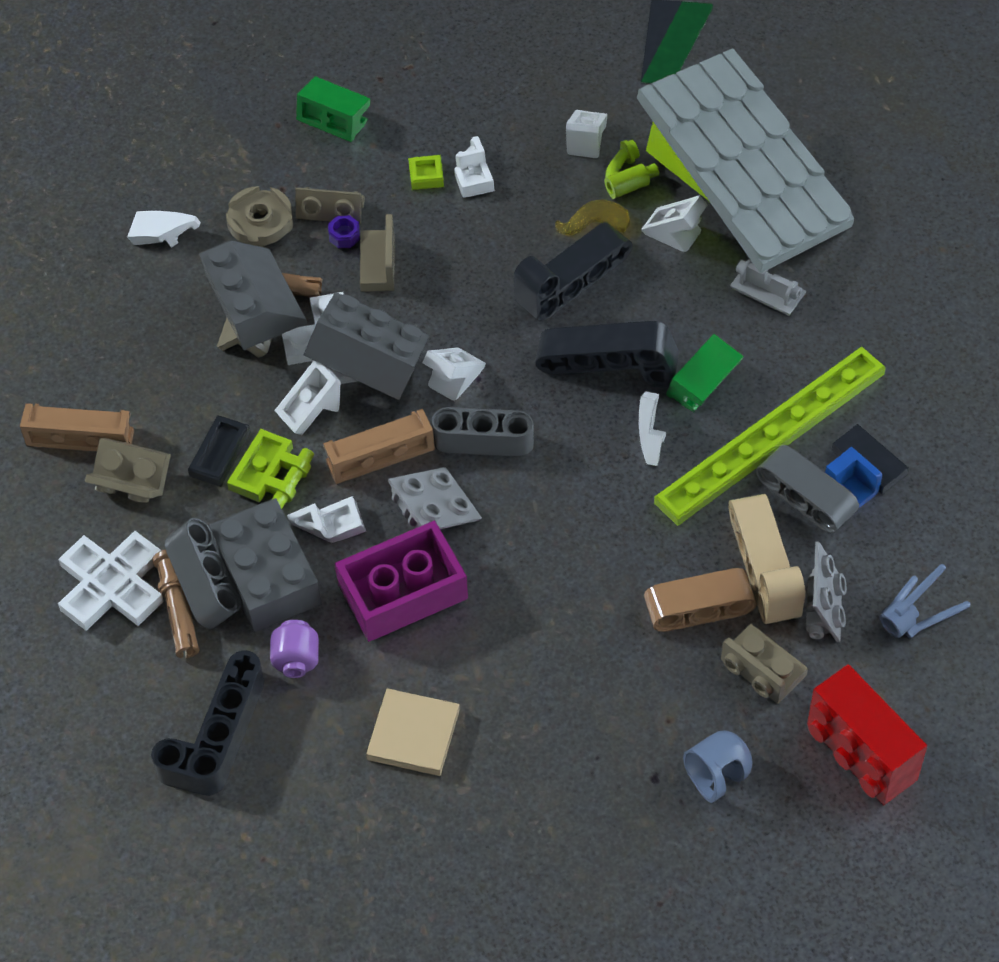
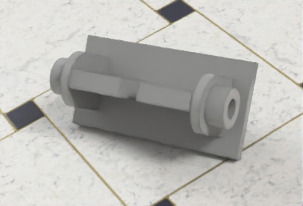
(767, 288)

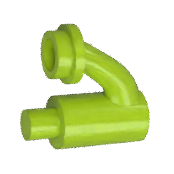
(626, 181)

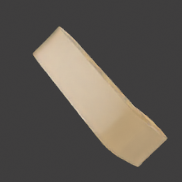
(775, 584)

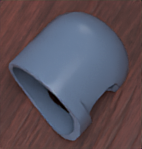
(715, 758)

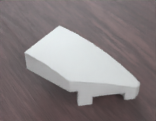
(472, 171)
(159, 226)
(650, 439)
(332, 522)

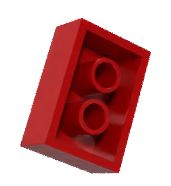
(865, 735)

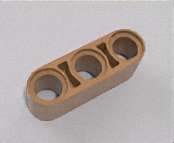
(700, 599)

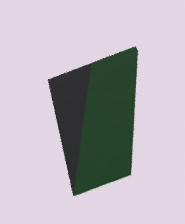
(671, 35)

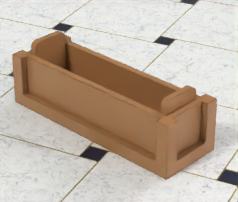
(73, 427)
(379, 447)

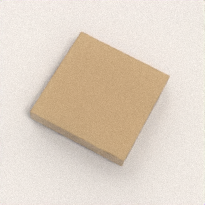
(413, 732)

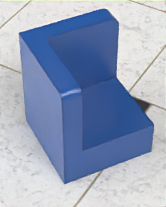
(856, 475)

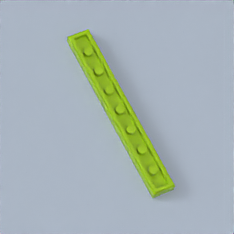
(763, 438)

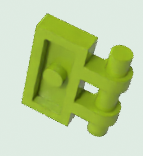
(262, 463)

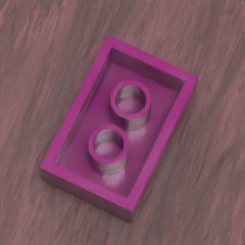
(401, 580)

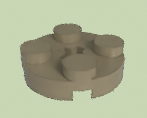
(259, 231)

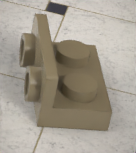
(129, 469)
(763, 664)

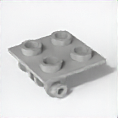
(432, 497)
(825, 597)

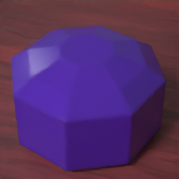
(344, 231)

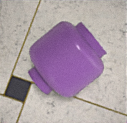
(294, 648)

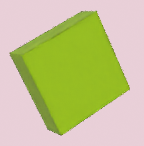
(426, 172)

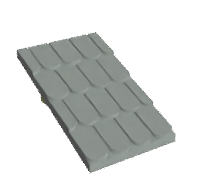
(742, 157)

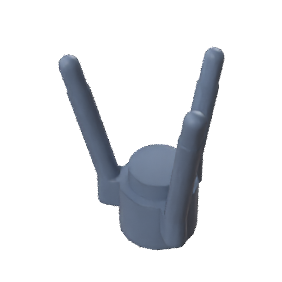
(901, 614)

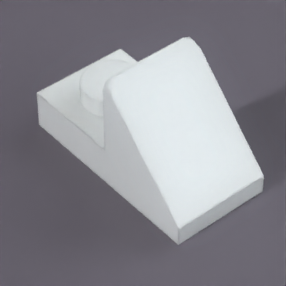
(585, 133)
(676, 223)
(452, 371)
(311, 394)

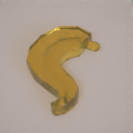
(596, 211)

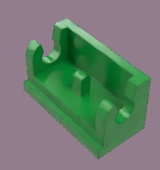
(332, 108)
(703, 373)

